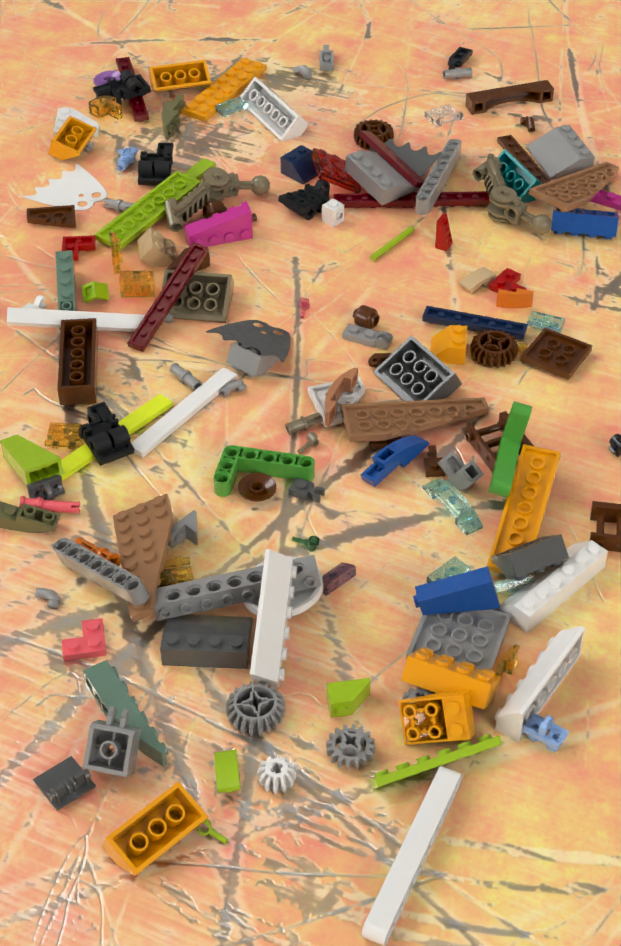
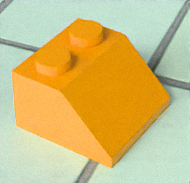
(450, 344)

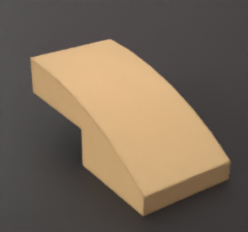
(477, 278)

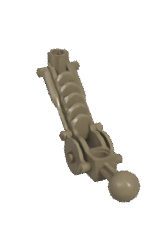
(214, 187)
(504, 203)

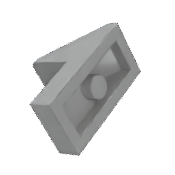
(183, 529)

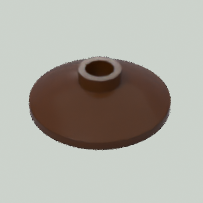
(257, 487)

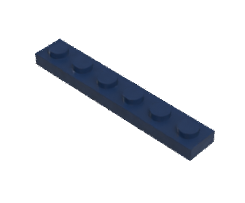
(473, 321)

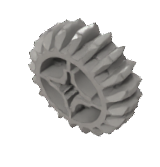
(243, 714)

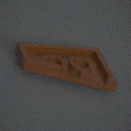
(54, 216)

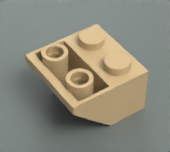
(156, 249)

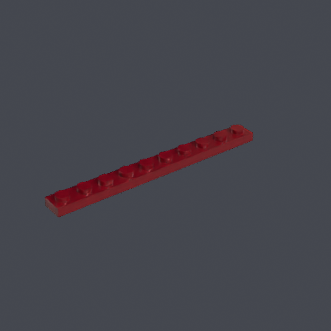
(450, 199)

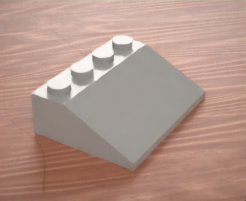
(561, 152)
(377, 176)

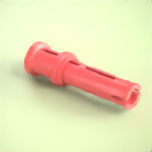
(51, 505)

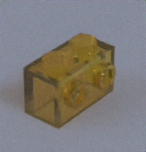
(137, 283)

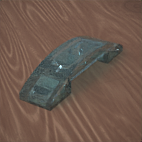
(456, 503)

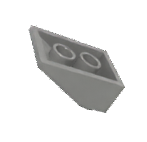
(250, 360)

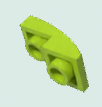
(227, 771)

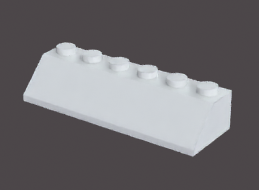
(273, 111)
(554, 586)
(272, 619)
(540, 682)

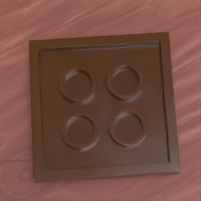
(556, 353)

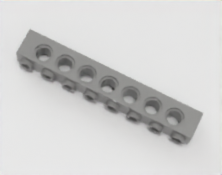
(226, 589)

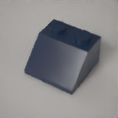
(298, 165)

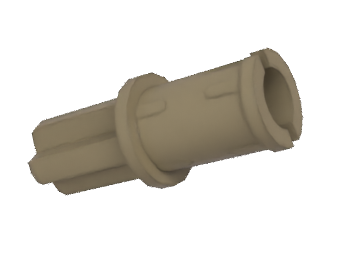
(303, 423)

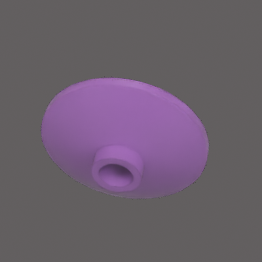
(102, 78)

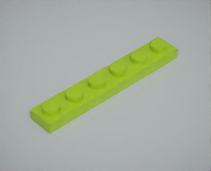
(425, 763)

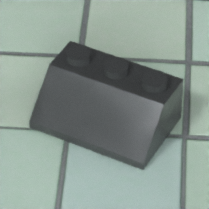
(531, 557)

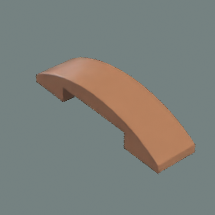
(346, 383)

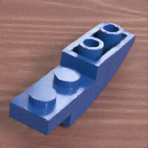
(393, 455)

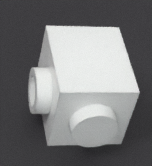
(333, 212)

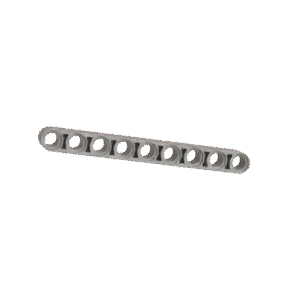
(438, 177)

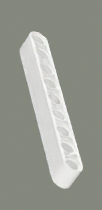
(411, 856)

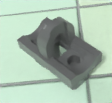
(52, 486)

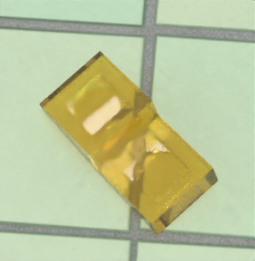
(507, 661)

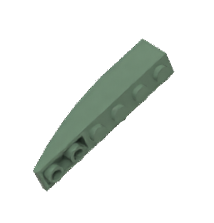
(66, 281)
(109, 691)

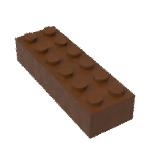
(78, 362)

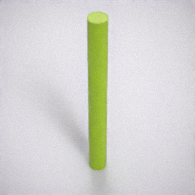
(392, 243)

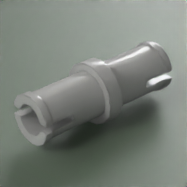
(457, 73)
(119, 205)
(185, 376)

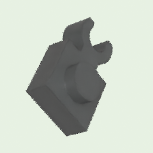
(303, 489)

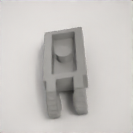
(367, 336)

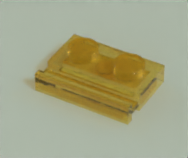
(116, 255)

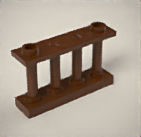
(482, 447)
(602, 513)

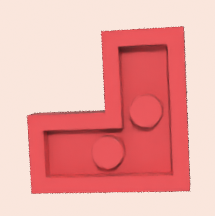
(88, 646)

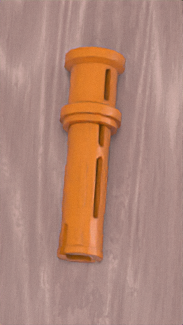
(103, 552)

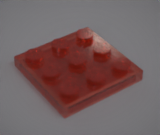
(332, 169)

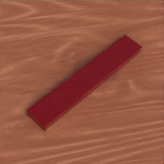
(392, 158)

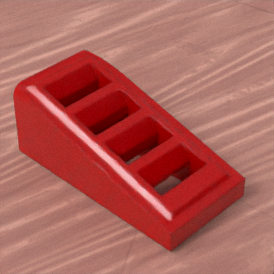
(443, 233)

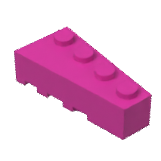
(222, 227)

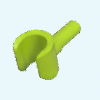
(211, 831)

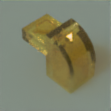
(104, 106)

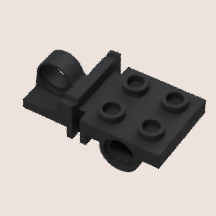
(126, 88)
(155, 167)
(307, 201)
(104, 435)

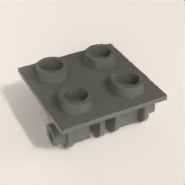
(64, 783)

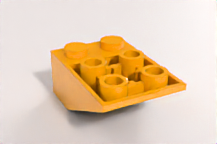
(437, 717)

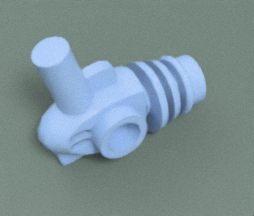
(127, 158)

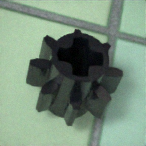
(615, 443)

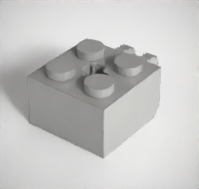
(123, 738)

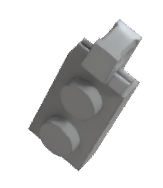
(326, 59)

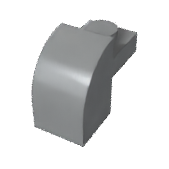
(459, 474)

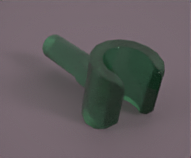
(311, 543)

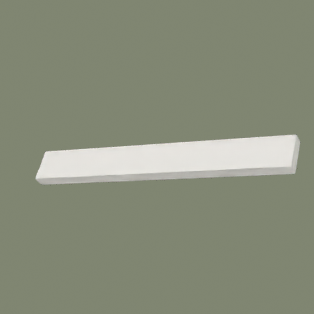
(53, 318)
(182, 412)

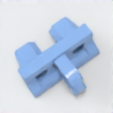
(537, 728)

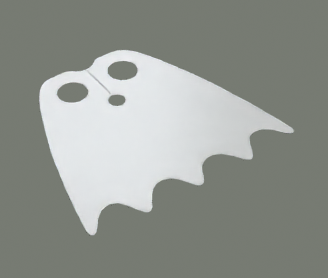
(67, 190)

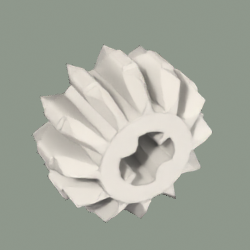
(276, 774)

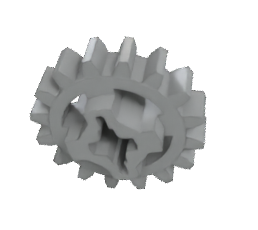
(350, 747)

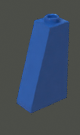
(458, 593)

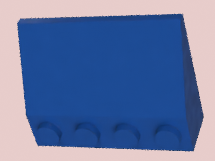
(585, 222)

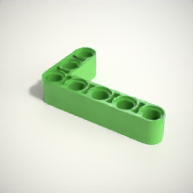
(508, 449)
(253, 460)

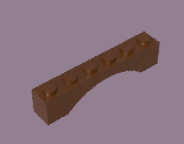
(536, 92)

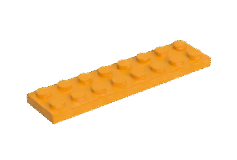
(223, 89)
(526, 500)

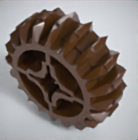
(380, 129)
(494, 348)

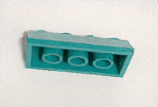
(517, 176)

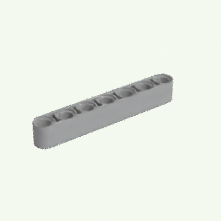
(101, 571)

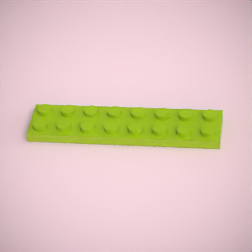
(147, 209)

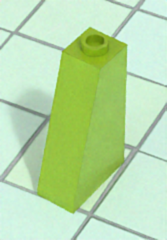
(30, 460)

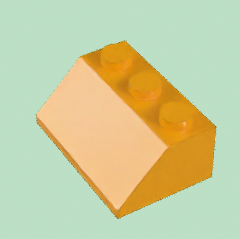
(71, 139)

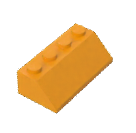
(179, 75)
(154, 830)

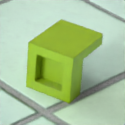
(94, 291)

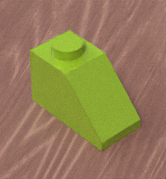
(346, 696)

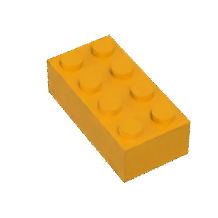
(444, 674)

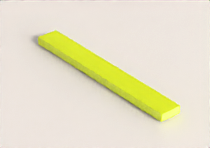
(133, 422)

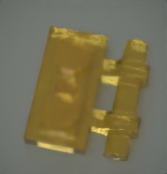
(64, 436)
(176, 575)

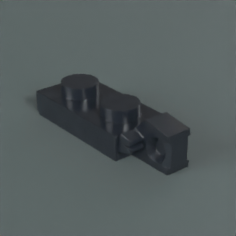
(459, 57)

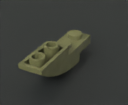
(170, 115)
(27, 518)

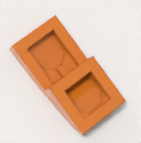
(518, 299)

